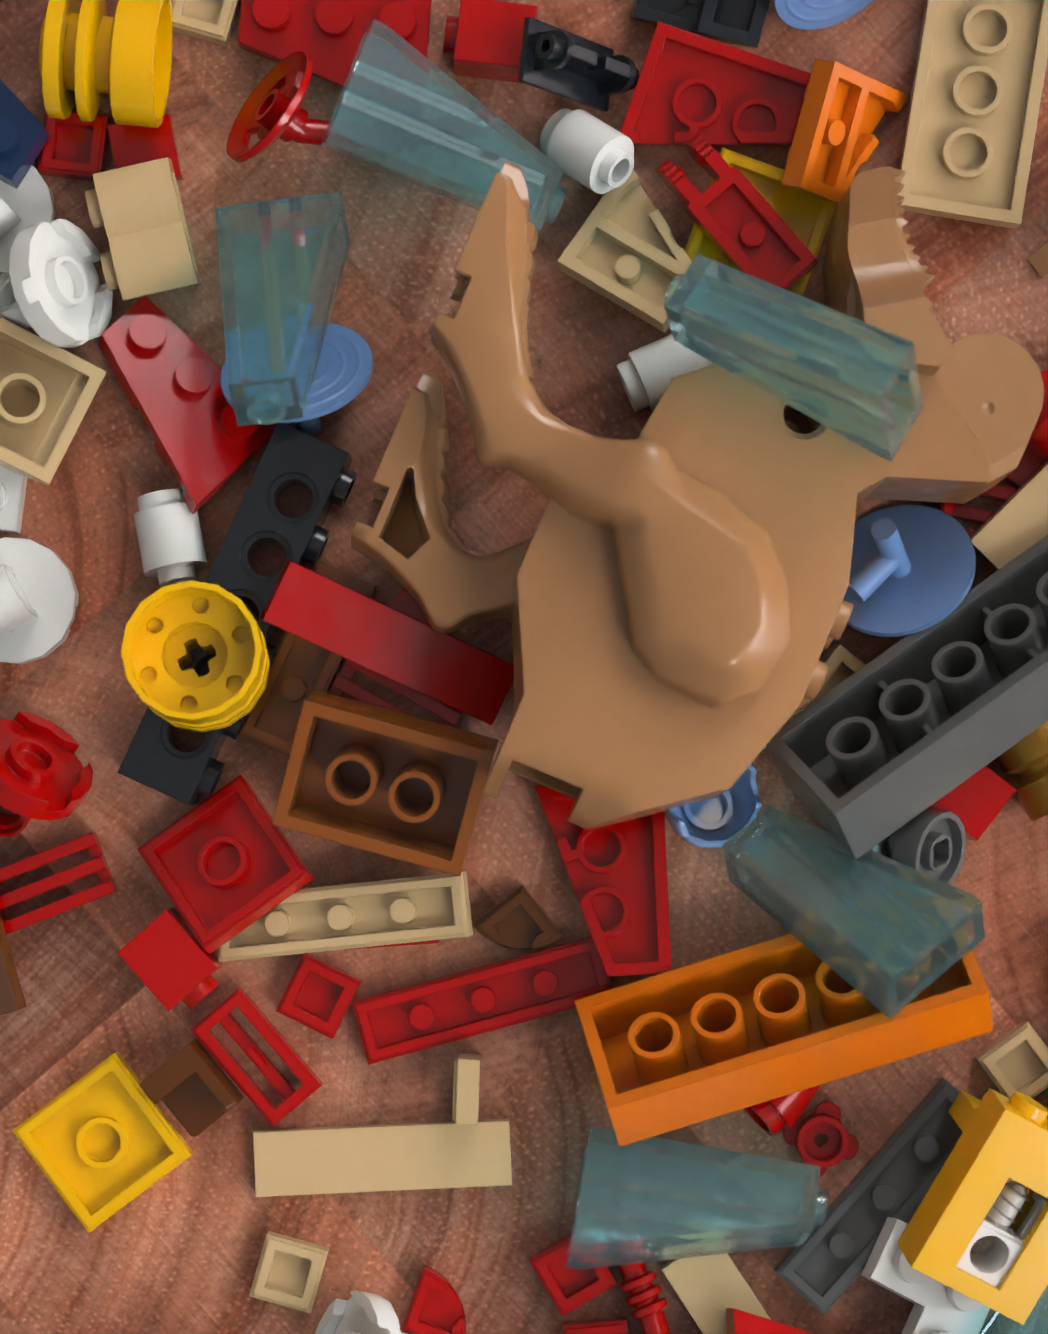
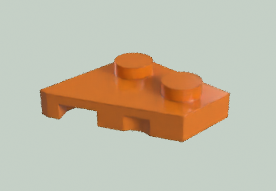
(836, 129)

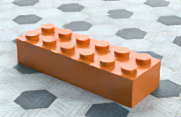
(755, 1032)

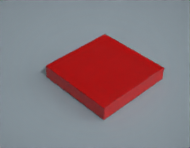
(225, 864)

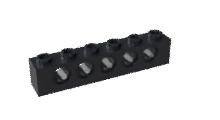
(287, 461)

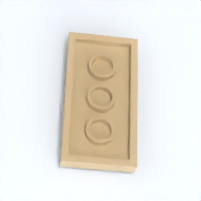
(974, 109)

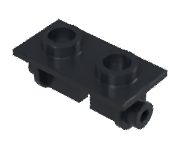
(573, 66)

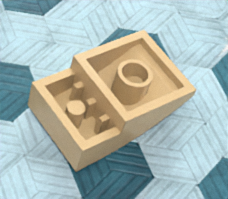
(40, 401)

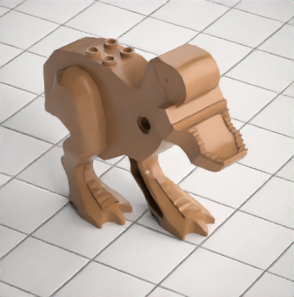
(683, 570)

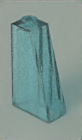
(431, 131)
(277, 298)
(799, 352)
(863, 917)
(686, 1202)

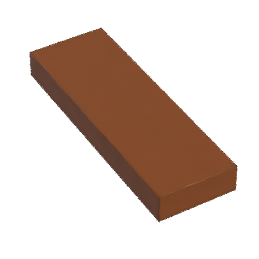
(292, 676)

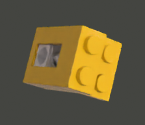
(974, 1201)

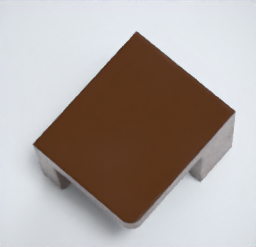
(192, 1088)

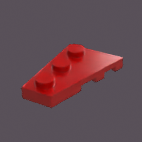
(328, 29)
(712, 91)
(180, 401)
(619, 886)

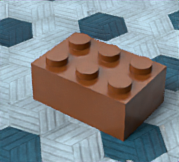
(384, 782)

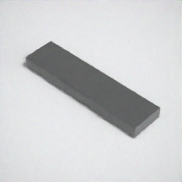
(885, 1187)

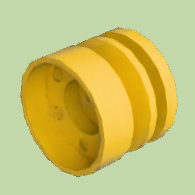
(100, 54)
(160, 644)

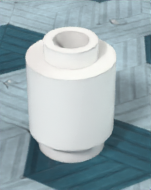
(588, 149)
(653, 367)
(169, 537)

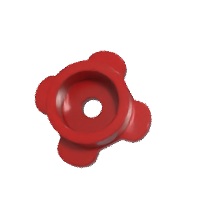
(826, 1121)

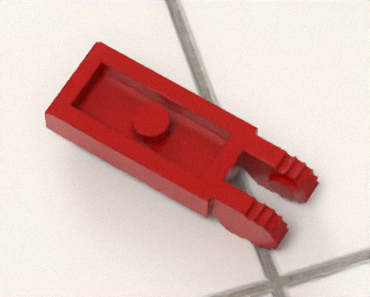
(739, 219)

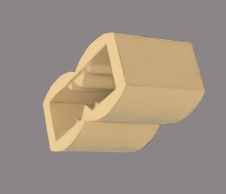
(143, 229)

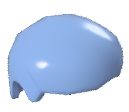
(713, 820)

